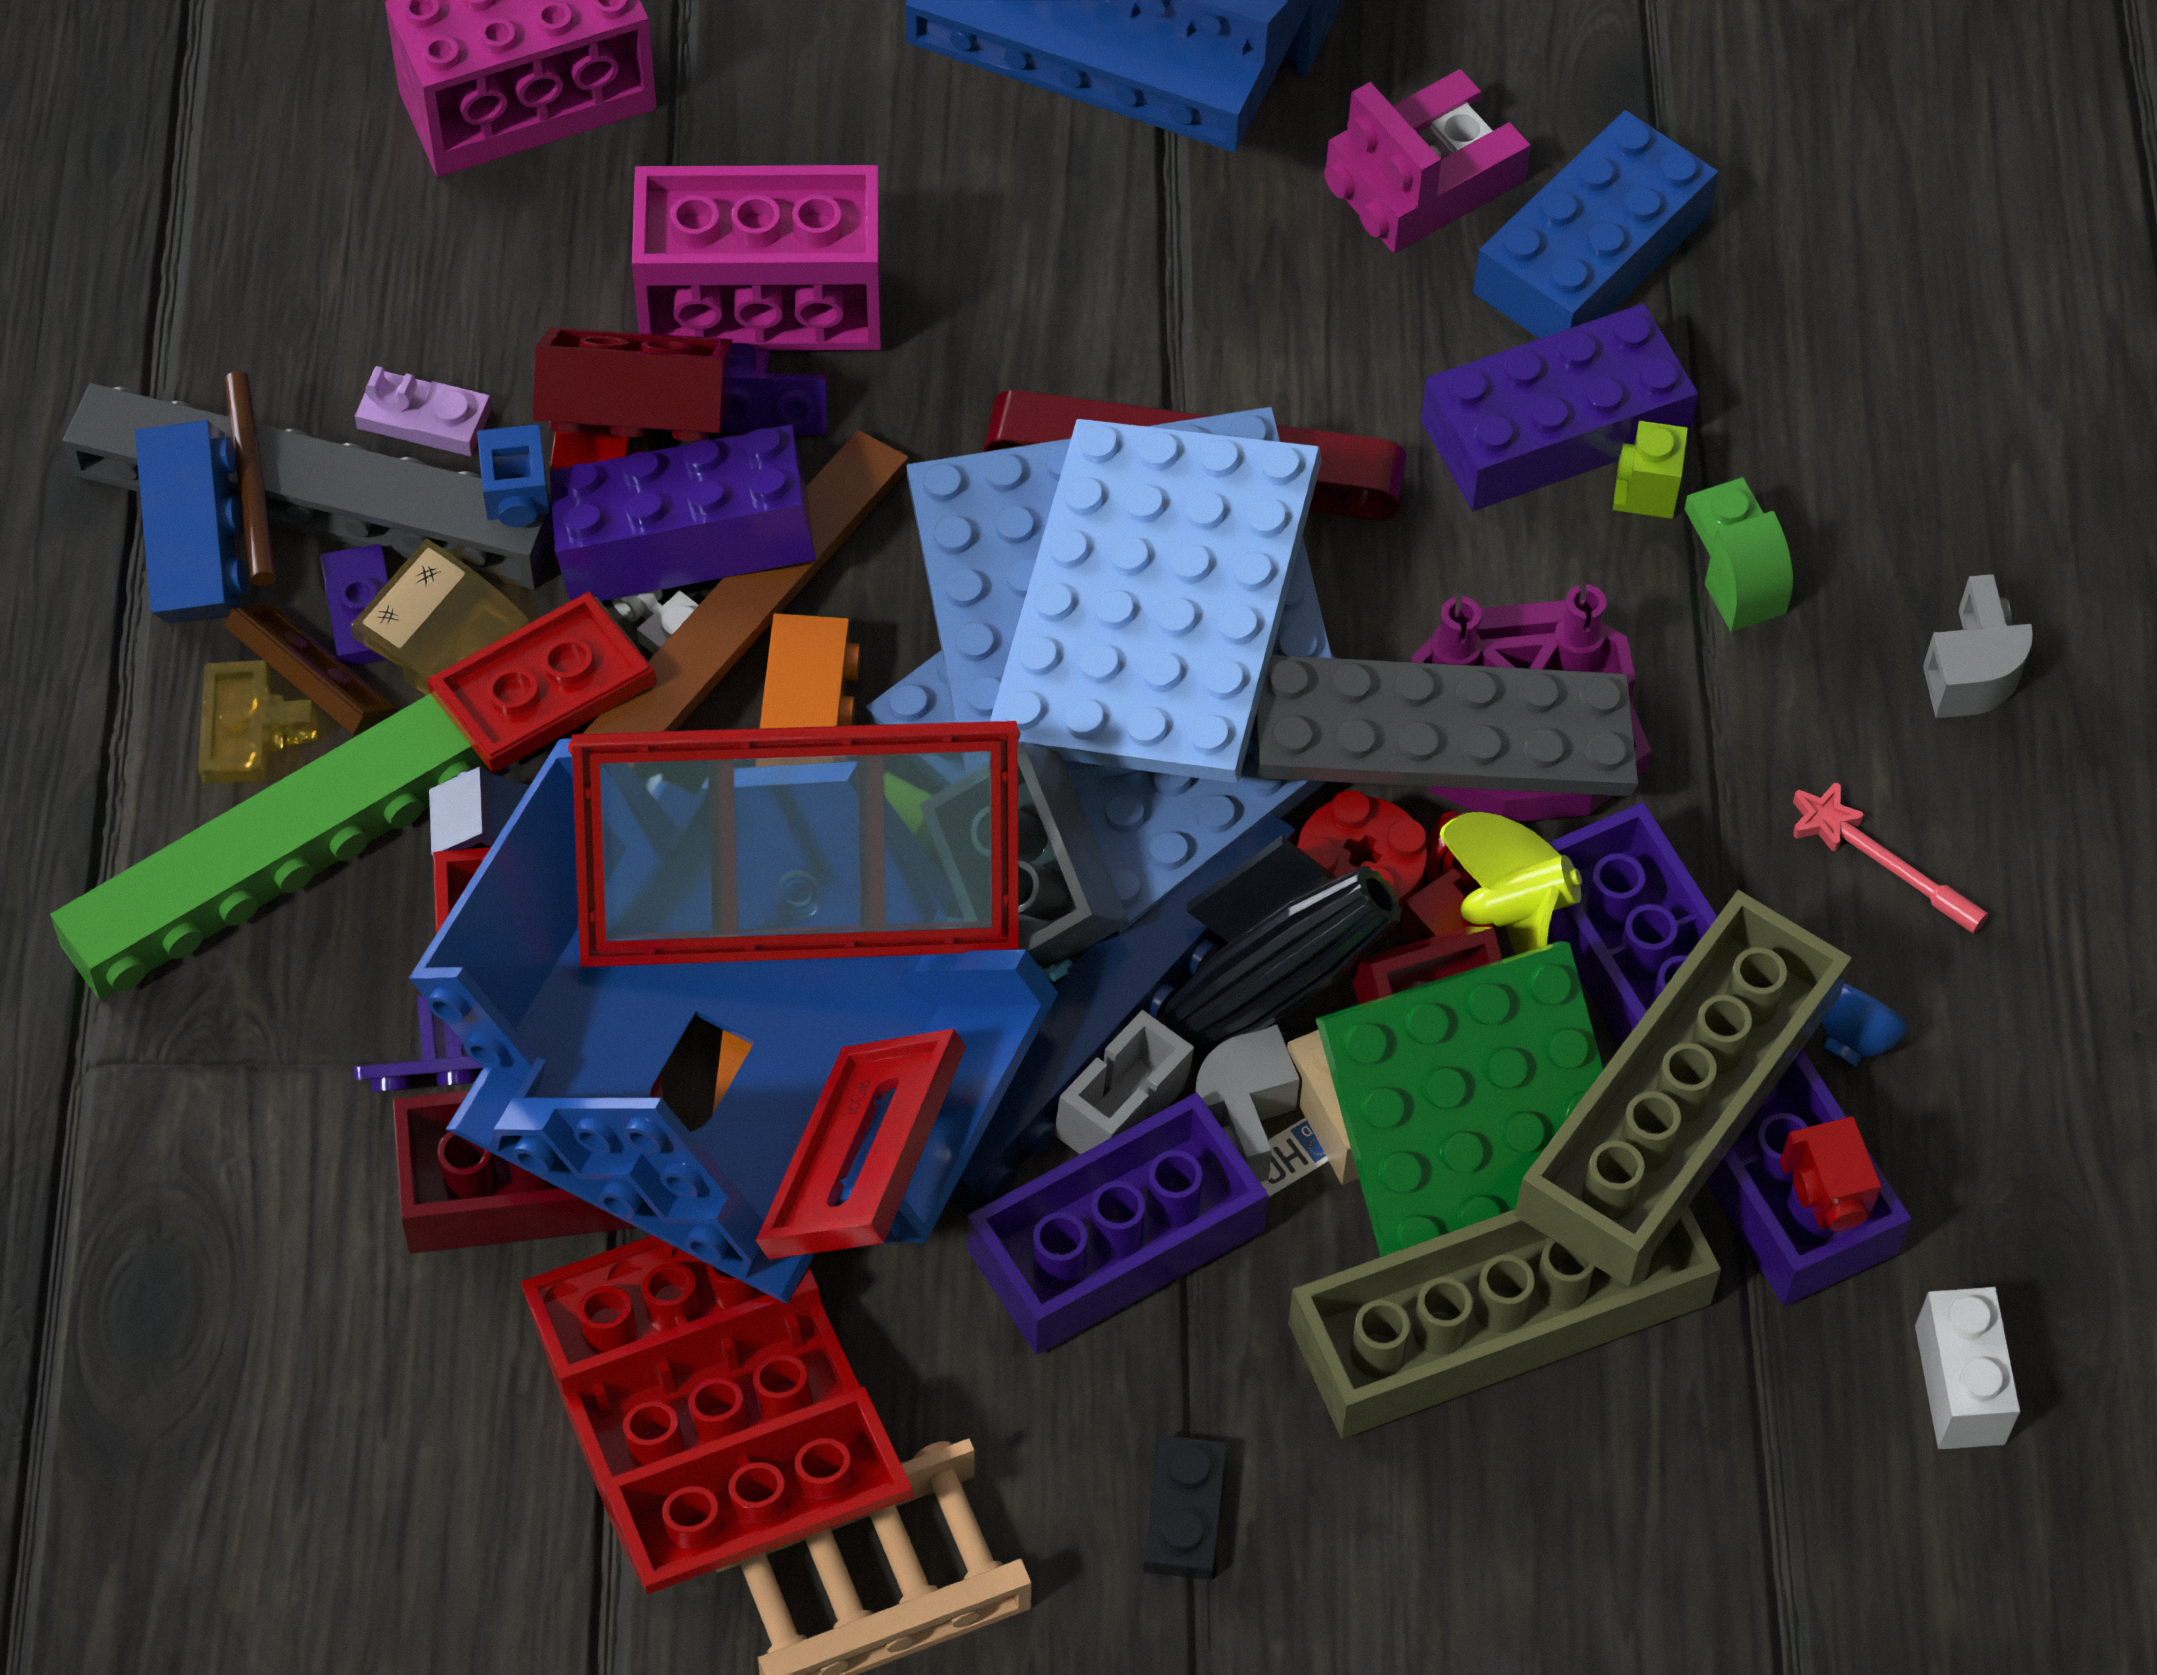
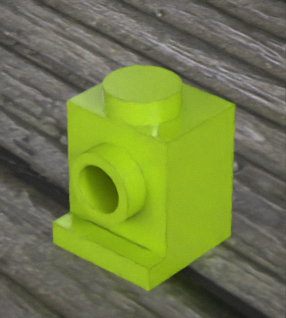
(1651, 470)

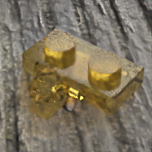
(246, 721)

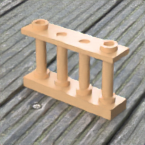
(923, 1613)

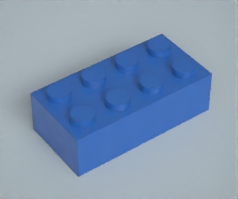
(1595, 229)

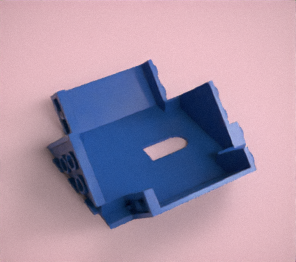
(582, 1047)

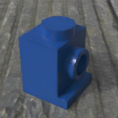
(513, 484)

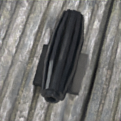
(1287, 937)

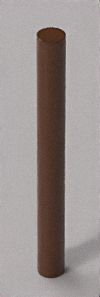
(250, 479)

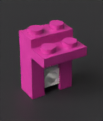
(1421, 160)

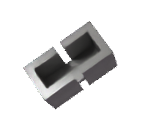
(1141, 1077)

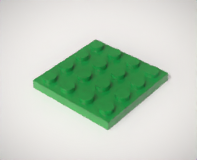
(1459, 1089)

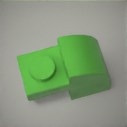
(1748, 552)

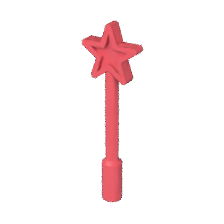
(1832, 820)

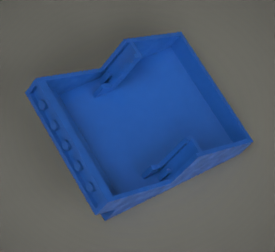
(1157, 61)

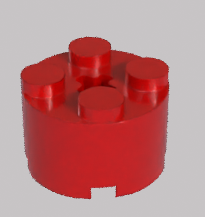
(1371, 833)

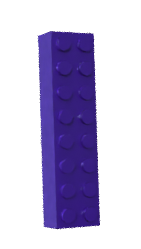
(1627, 942)

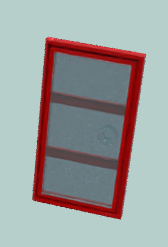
(796, 842)

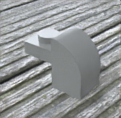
(1981, 664)
(1246, 1083)

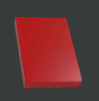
(541, 681)

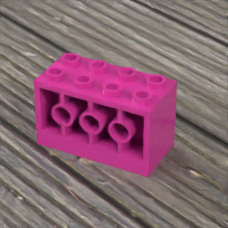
(517, 72)
(759, 254)

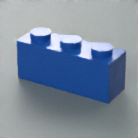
(189, 521)

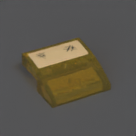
(434, 615)

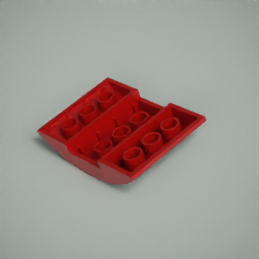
(708, 1408)

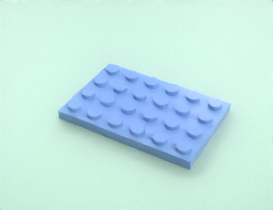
(1157, 598)

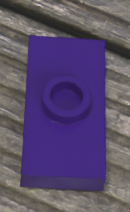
(351, 583)

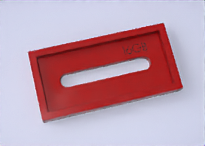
(804, 1208)

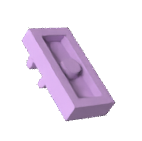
(423, 412)

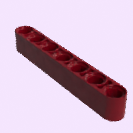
(1355, 477)

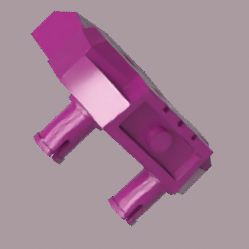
(1534, 636)

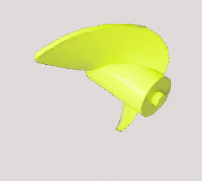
(1518, 875)

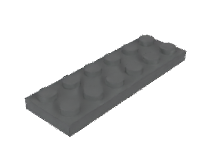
(1445, 726)

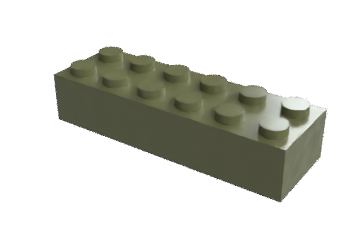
(1682, 1088)
(1478, 1313)

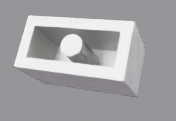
(1967, 1368)

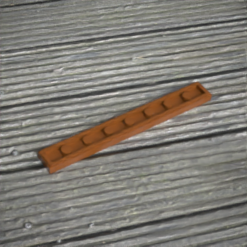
(744, 604)

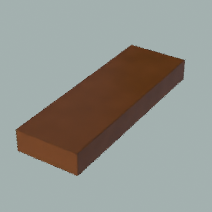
(309, 667)

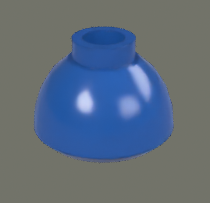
(1861, 1027)

